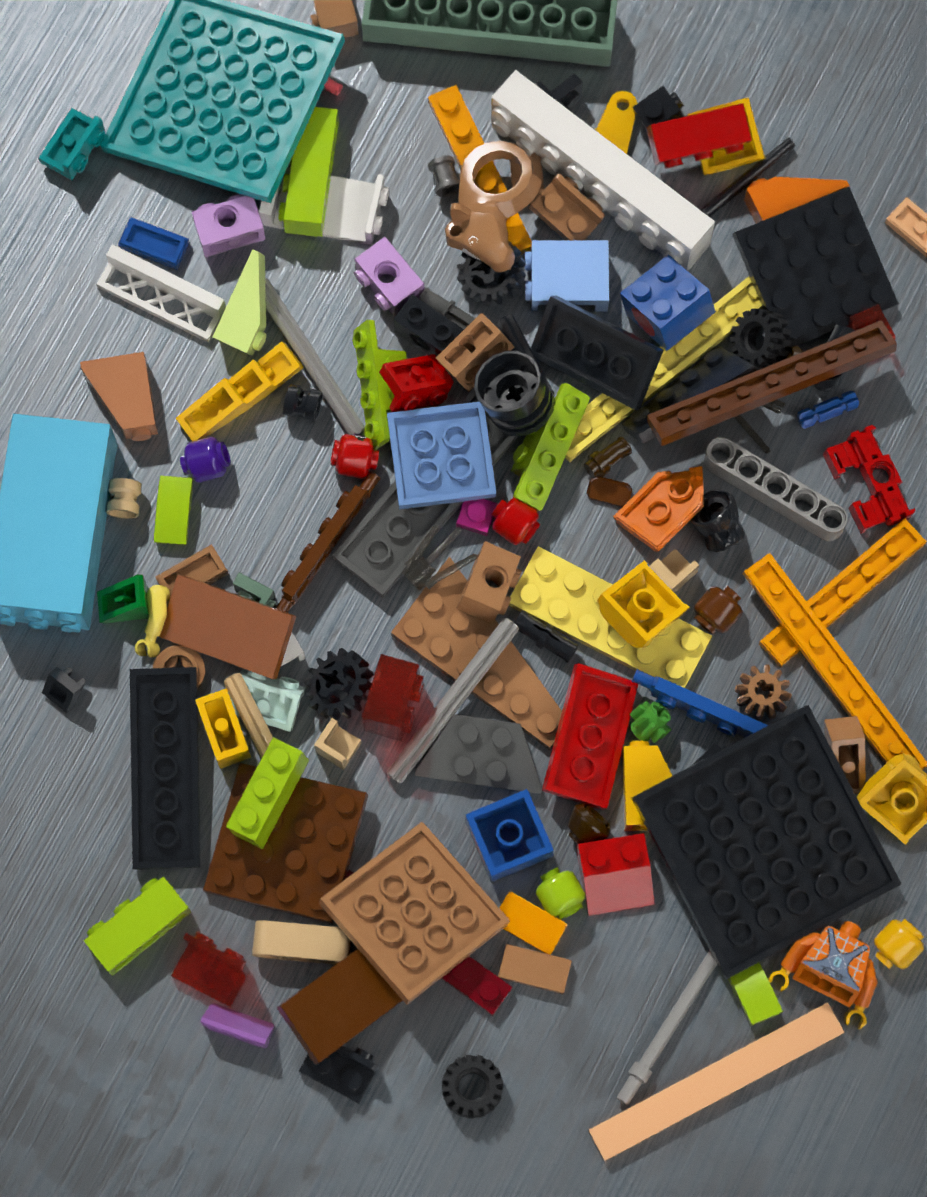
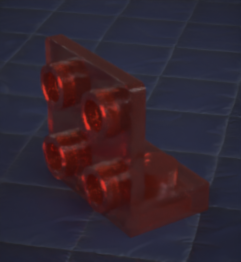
(211, 970)

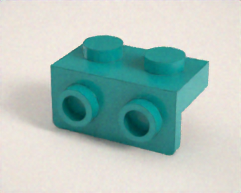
(72, 143)

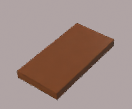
(227, 626)

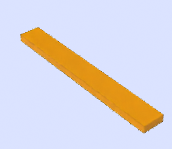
(829, 660)

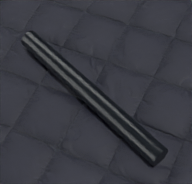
(748, 177)

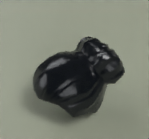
(719, 521)

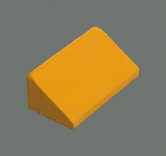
(532, 923)

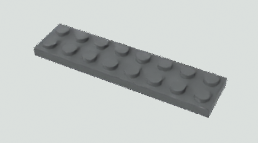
(390, 536)

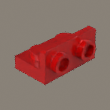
(416, 382)

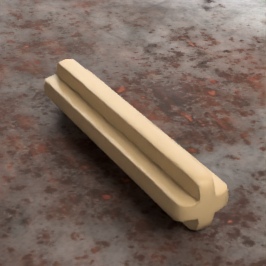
(249, 712)

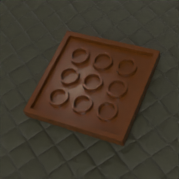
(302, 856)

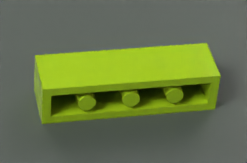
(310, 175)

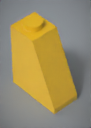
(641, 770)

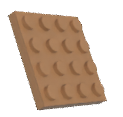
(414, 912)

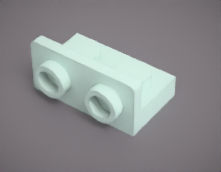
(275, 698)

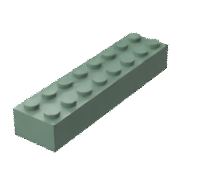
(515, 28)

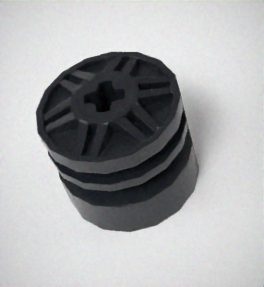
(514, 393)

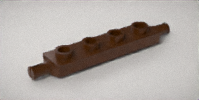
(330, 534)

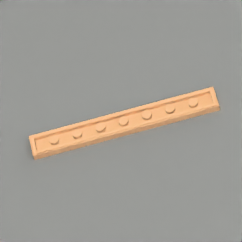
(716, 1081)

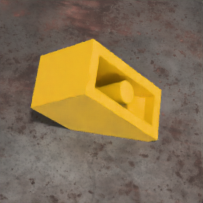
(223, 728)

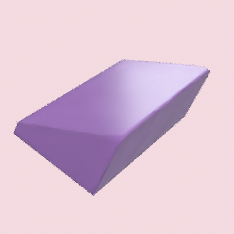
(237, 1025)

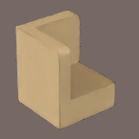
(674, 570)
(336, 744)

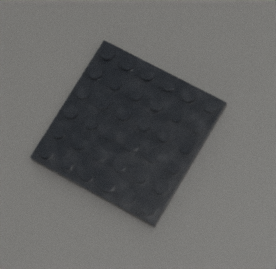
(766, 841)

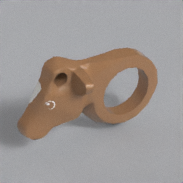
(480, 217)

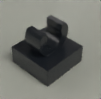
(62, 688)

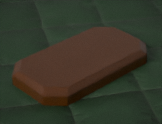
(609, 491)

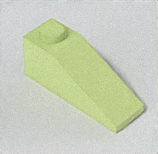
(245, 313)

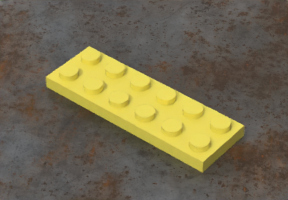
(567, 599)

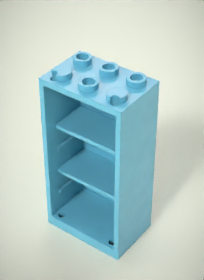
(53, 520)

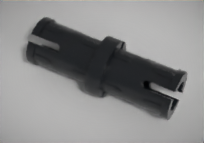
(546, 636)

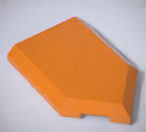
(663, 506)

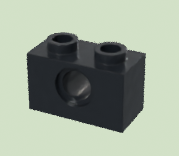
(425, 327)

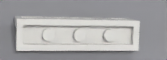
(167, 283)

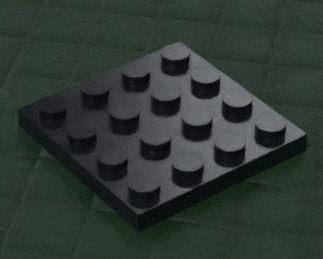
(815, 266)

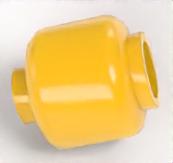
(899, 944)

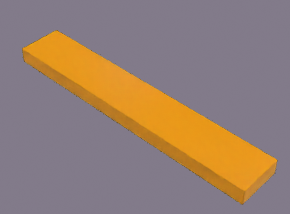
(851, 585)

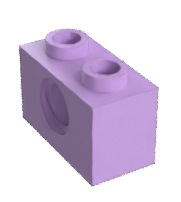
(244, 231)
(383, 260)

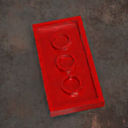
(590, 736)

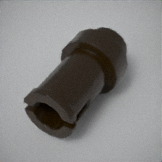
(601, 462)

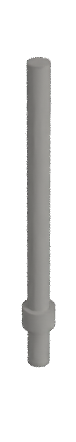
(641, 1070)

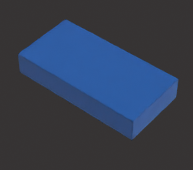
(153, 243)

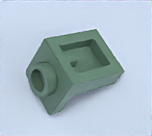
(254, 590)

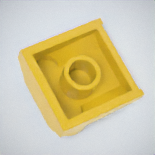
(753, 150)
(640, 606)
(897, 796)

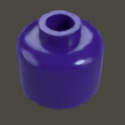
(205, 459)

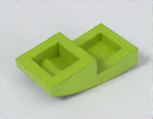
(173, 509)
(755, 994)

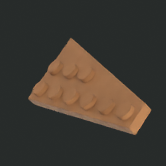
(452, 639)

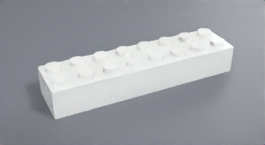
(601, 171)

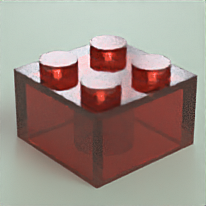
(391, 698)

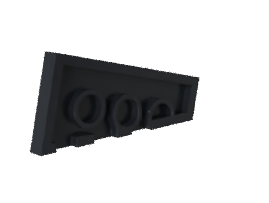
(712, 371)

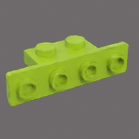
(375, 392)
(544, 451)

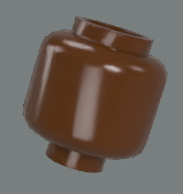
(718, 609)

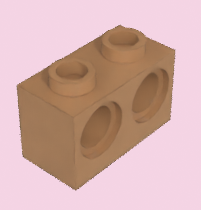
(472, 349)

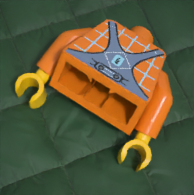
(834, 966)

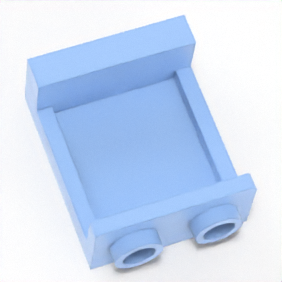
(570, 270)

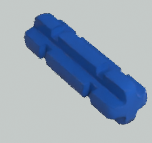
(827, 409)

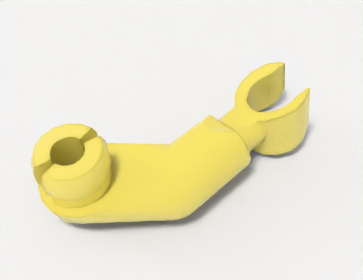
(157, 609)

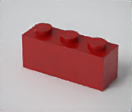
(699, 135)

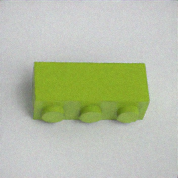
(267, 793)
(136, 925)

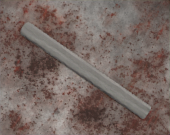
(312, 362)
(452, 700)

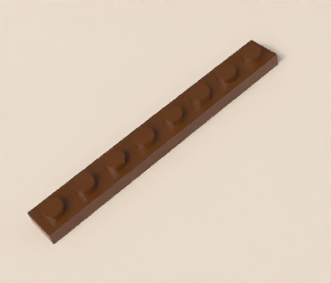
(771, 383)

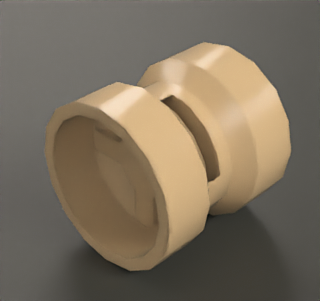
(124, 497)

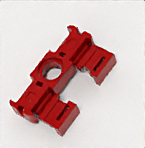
(890, 499)

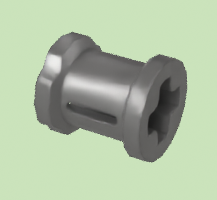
(444, 176)

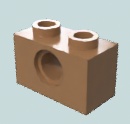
(480, 598)

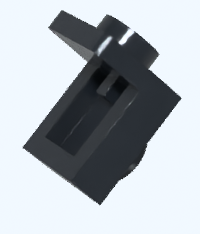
(567, 93)
(659, 107)

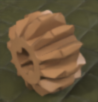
(758, 702)

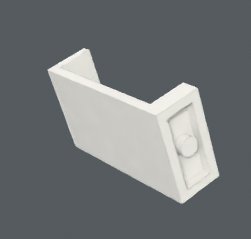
(350, 211)

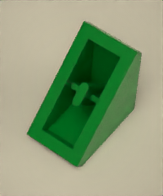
(123, 601)

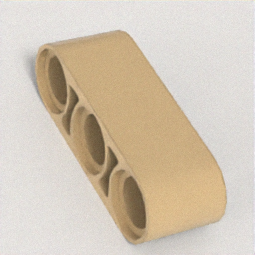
(300, 942)

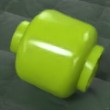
(560, 893)

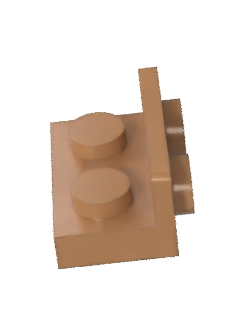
(567, 209)

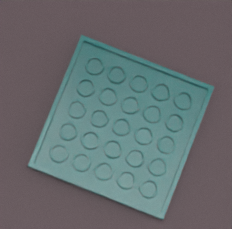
(223, 95)

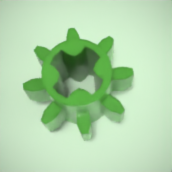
(650, 721)

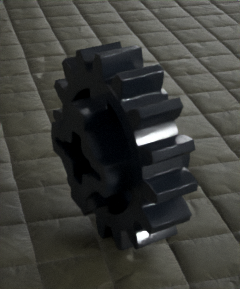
(497, 283)
(334, 699)

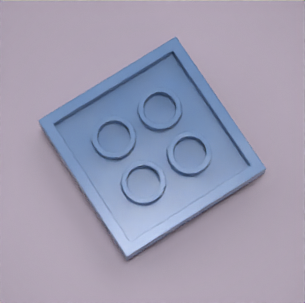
(441, 455)

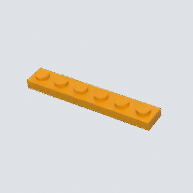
(463, 139)

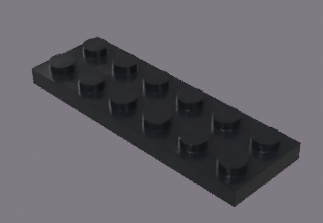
(165, 768)

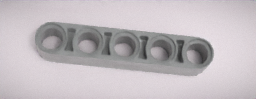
(768, 474)

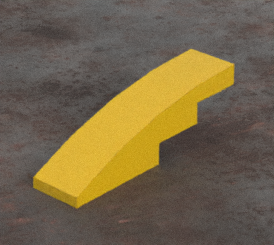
(239, 393)

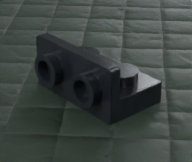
(343, 1072)

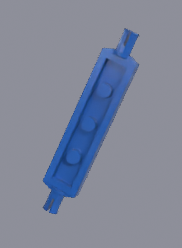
(697, 706)

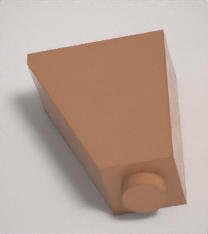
(125, 392)

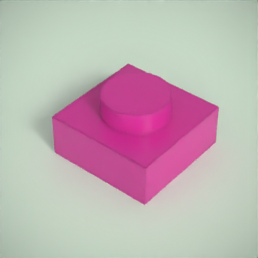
(476, 516)

